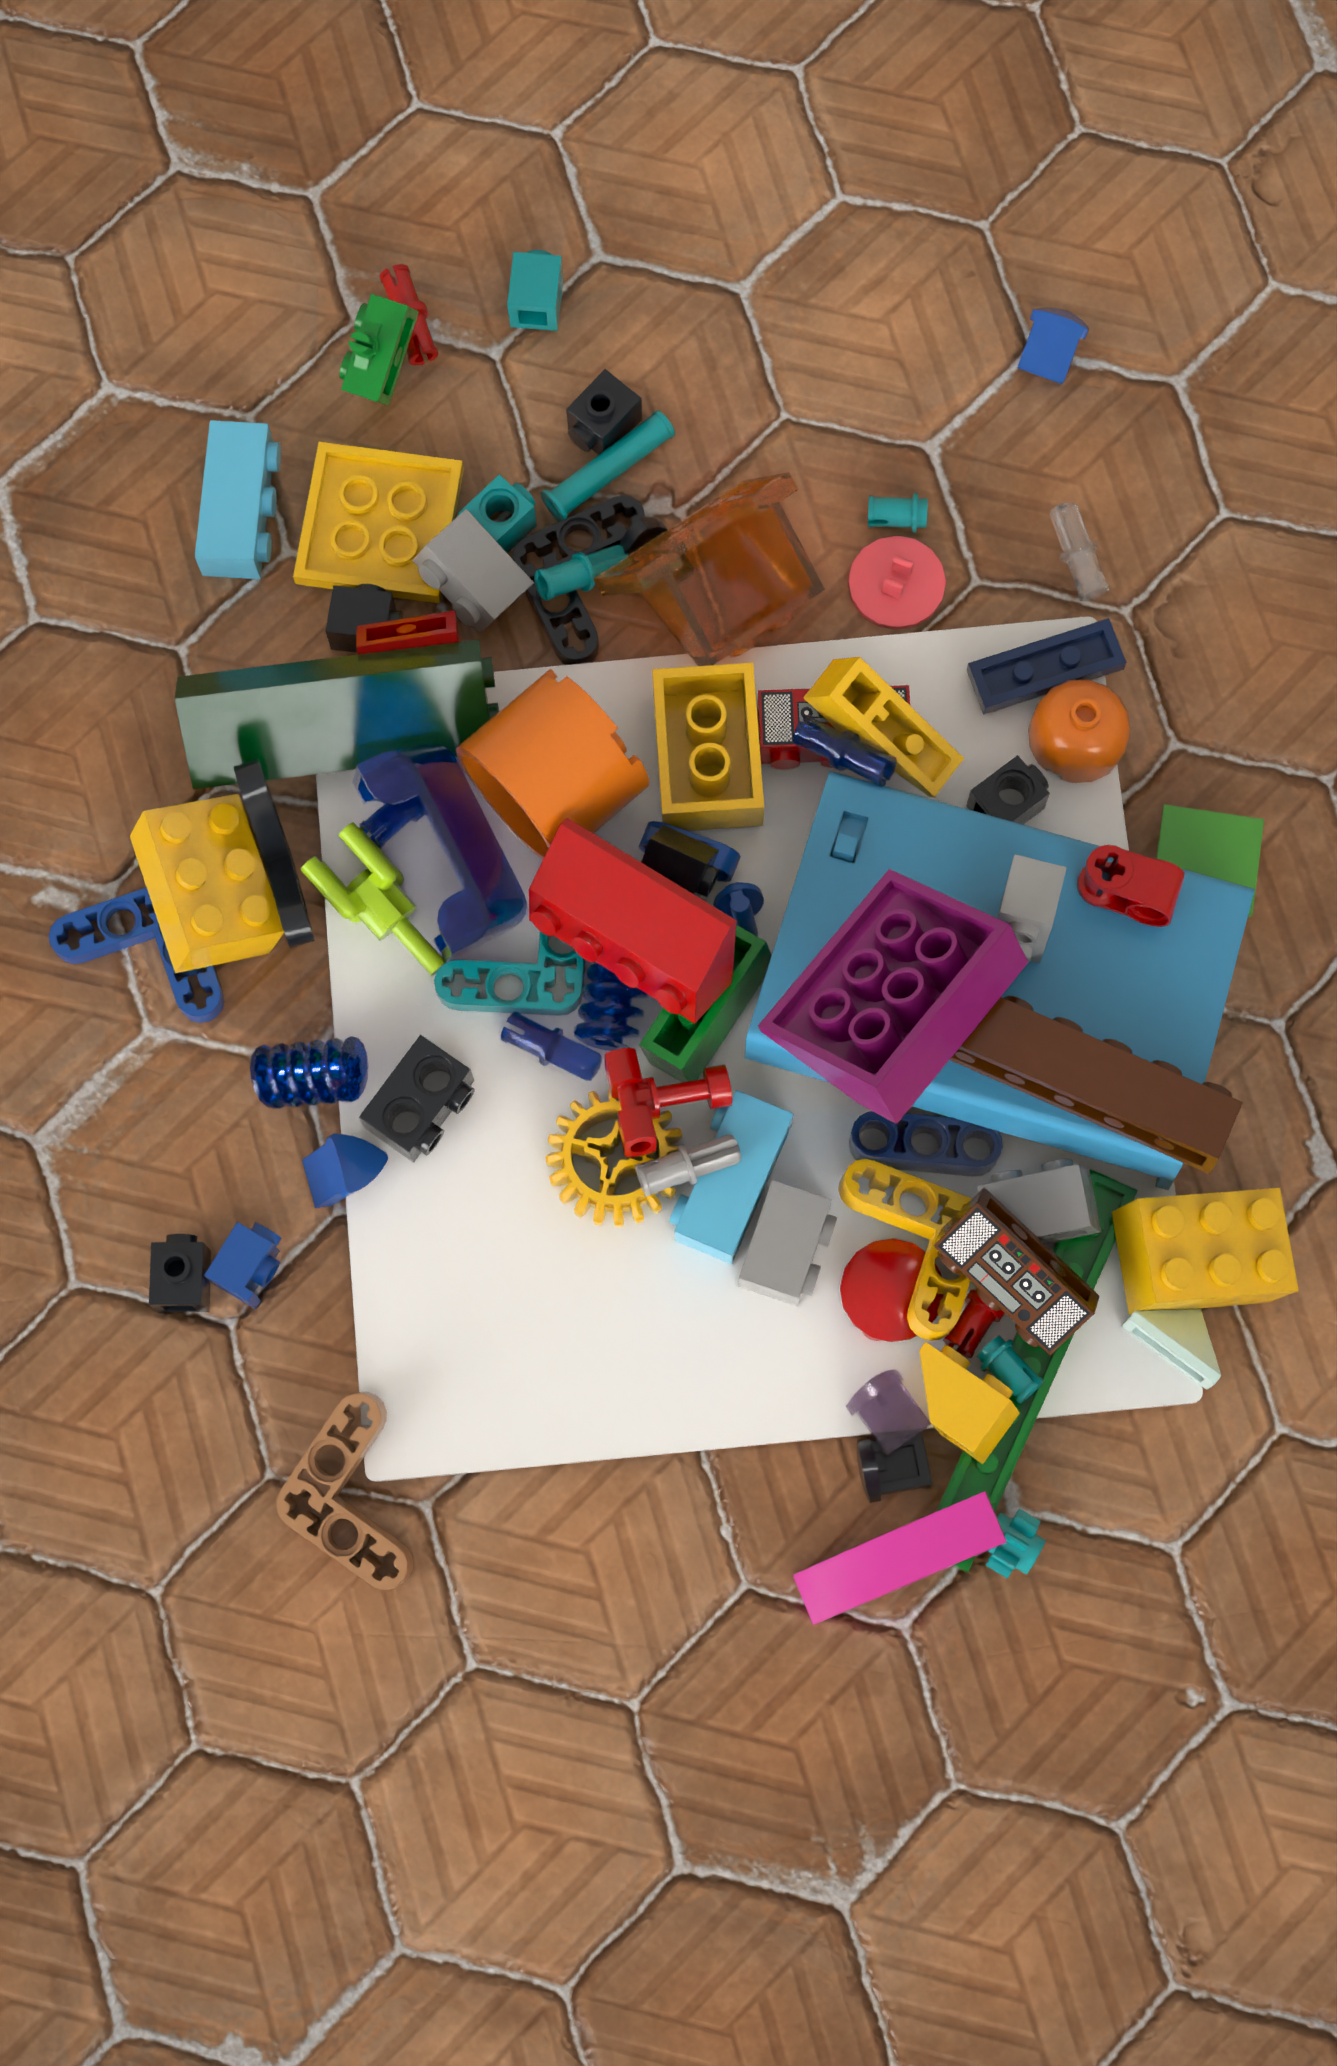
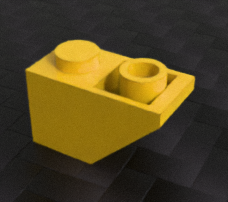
(962, 1406)

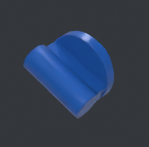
(741, 903)

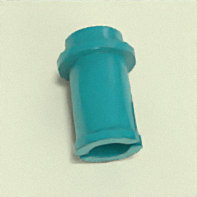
(897, 512)
(1009, 1368)

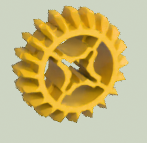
(592, 1149)

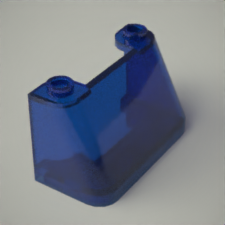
(491, 893)

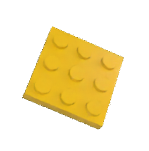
(373, 517)

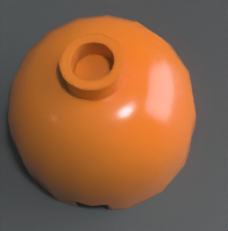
(1079, 731)

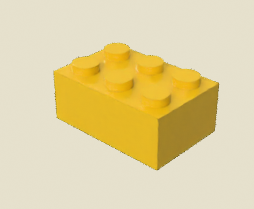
(708, 746)
(206, 882)
(1204, 1250)

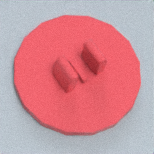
(896, 582)

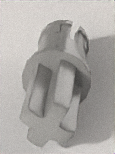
(687, 1164)

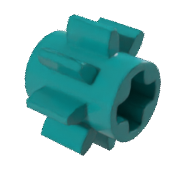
(1021, 1547)

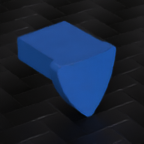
(1052, 343)
(342, 1168)

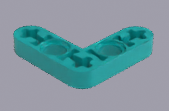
(533, 976)

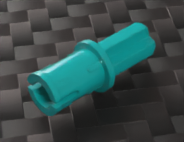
(577, 572)

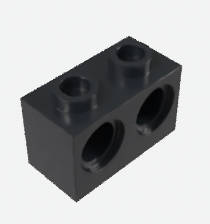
(405, 1093)

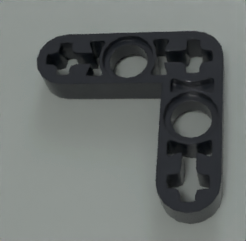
(541, 544)
(276, 852)

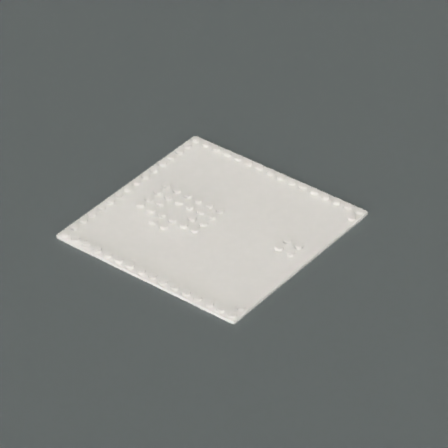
(555, 1340)

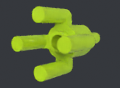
(373, 896)

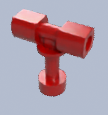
(642, 1100)

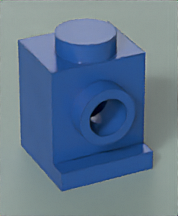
(245, 1262)

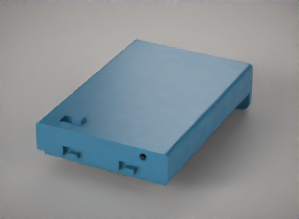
(1099, 968)

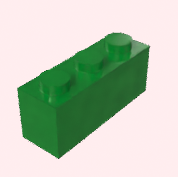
(687, 1047)

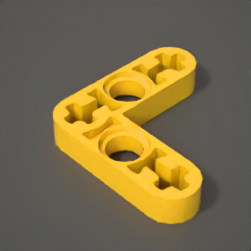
(928, 1280)

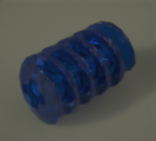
(607, 1010)
(309, 1072)

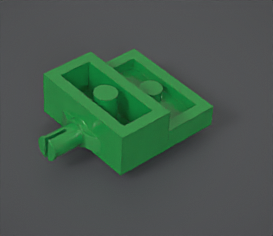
(378, 349)

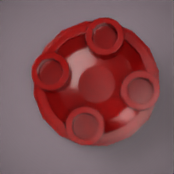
(880, 1287)

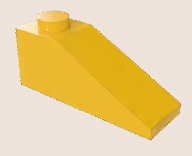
(860, 701)

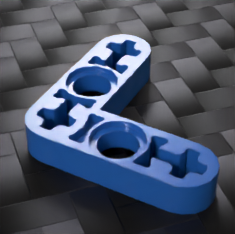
(91, 949)

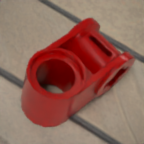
(1135, 885)

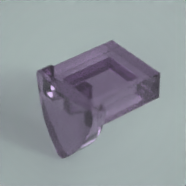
(888, 1411)

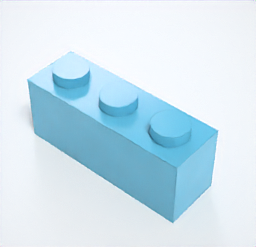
(237, 500)
(726, 1199)

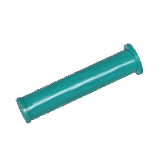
(608, 466)

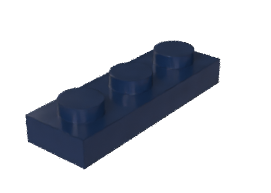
(1043, 664)

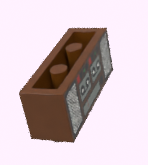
(1016, 1272)

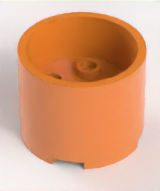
(550, 761)

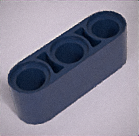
(948, 1132)

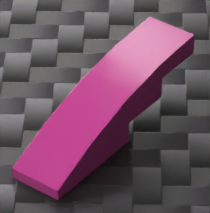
(900, 1558)

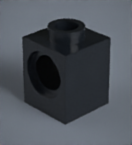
(1016, 776)

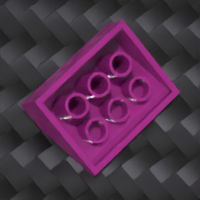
(895, 993)

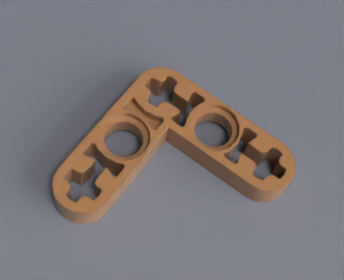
(325, 1491)

